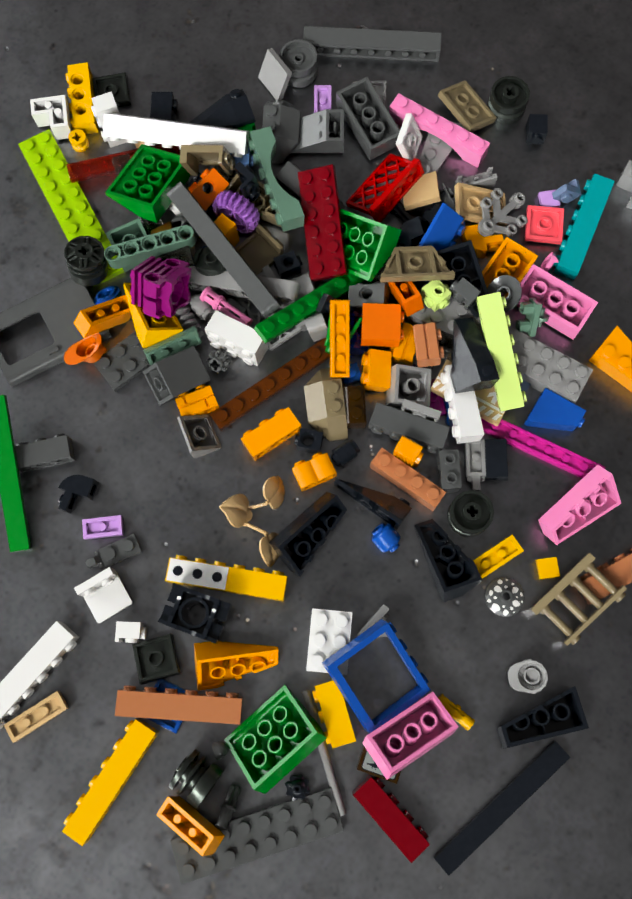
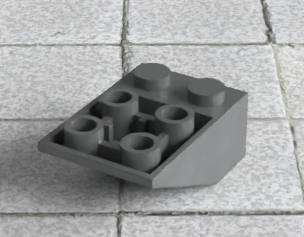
(322, 132)

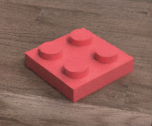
(544, 224)

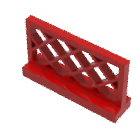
(392, 192)

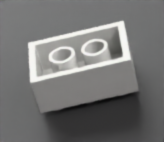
(235, 338)
(328, 634)

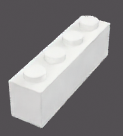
(462, 410)

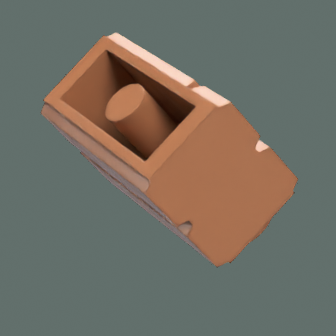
(427, 344)

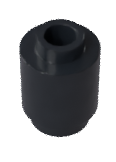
(345, 452)

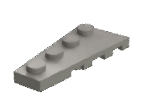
(434, 153)

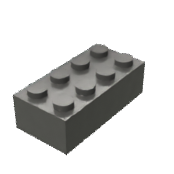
(368, 118)

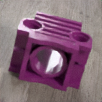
(160, 286)

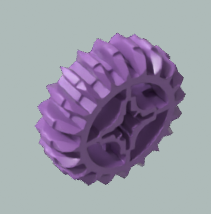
(237, 209)

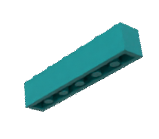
(583, 227)

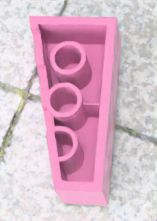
(581, 505)

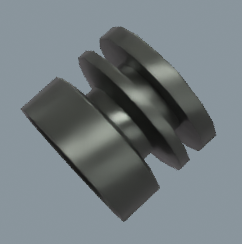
(86, 260)
(195, 778)

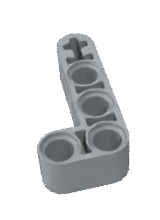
(316, 323)

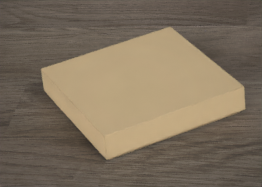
(423, 192)

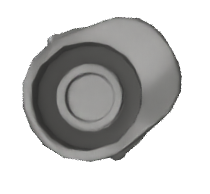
(528, 676)

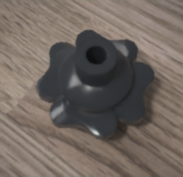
(297, 787)

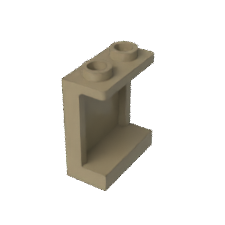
(194, 155)
(260, 249)

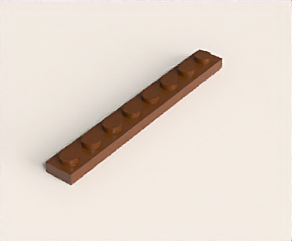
(270, 385)

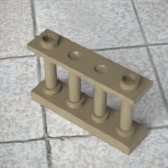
(573, 579)

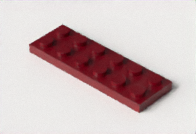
(322, 223)

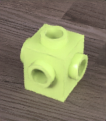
(436, 295)

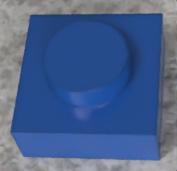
(355, 375)

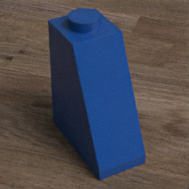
(555, 413)

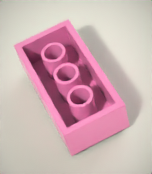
(563, 304)
(410, 735)

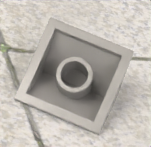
(199, 434)

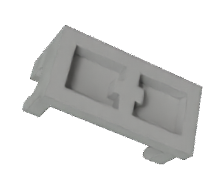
(483, 180)

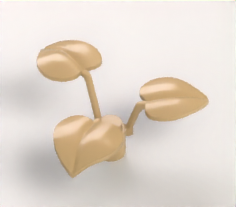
(239, 514)

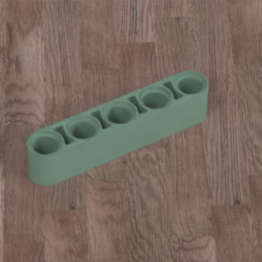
(141, 244)

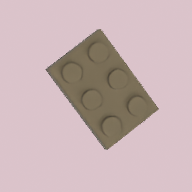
(467, 106)

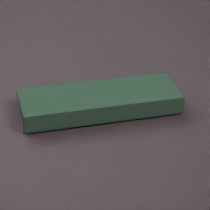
(172, 345)

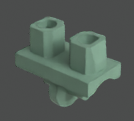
(534, 317)

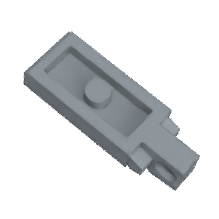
(475, 463)

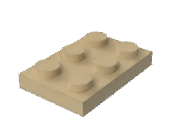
(468, 202)

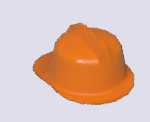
(87, 350)

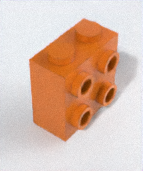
(382, 325)

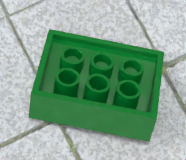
(146, 181)
(366, 244)
(274, 740)

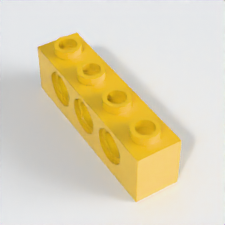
(80, 92)

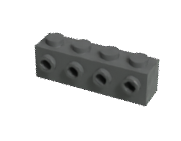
(399, 423)

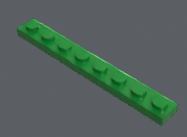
(304, 307)

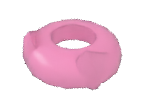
(549, 261)

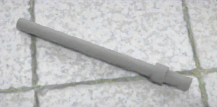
(312, 709)

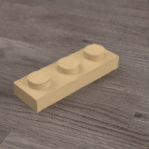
(36, 716)

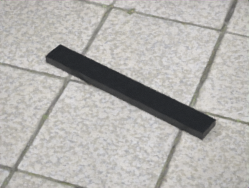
(501, 808)

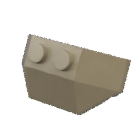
(326, 405)

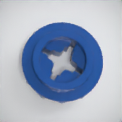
(107, 294)

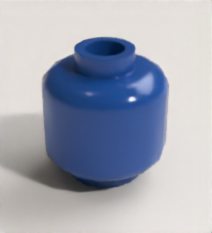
(386, 538)

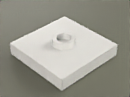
(409, 138)

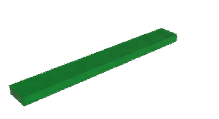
(10, 485)

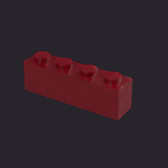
(391, 818)

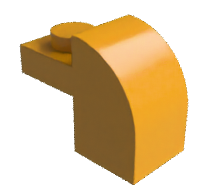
(480, 243)

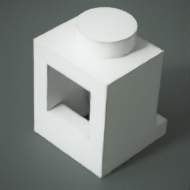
(130, 631)

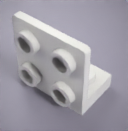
(104, 594)

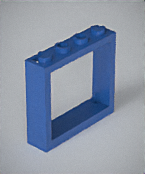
(355, 646)

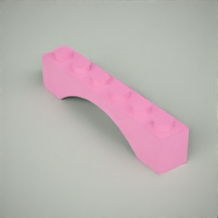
(467, 145)

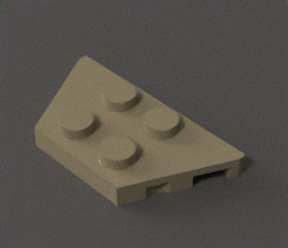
(415, 264)

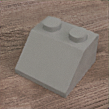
(409, 384)

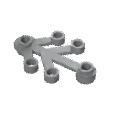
(488, 226)

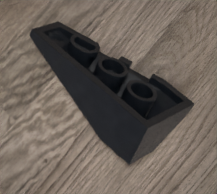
(228, 111)
(464, 262)
(471, 360)
(382, 505)
(449, 566)

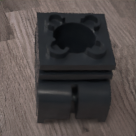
(178, 616)

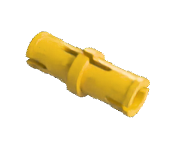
(456, 712)

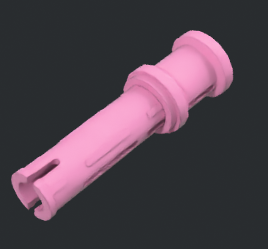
(219, 301)

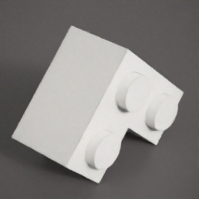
(105, 104)
(52, 112)

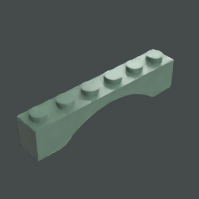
(287, 208)

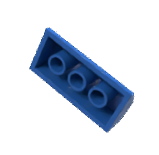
(443, 230)

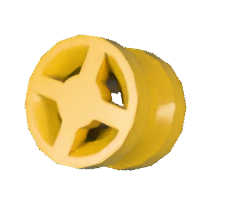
(82, 143)

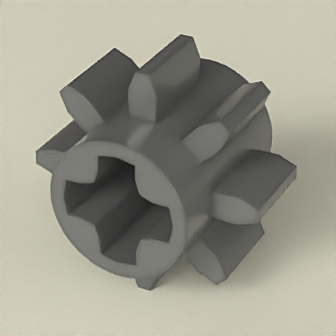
(218, 361)

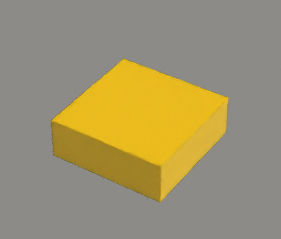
(547, 568)

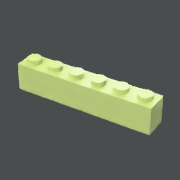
(500, 343)

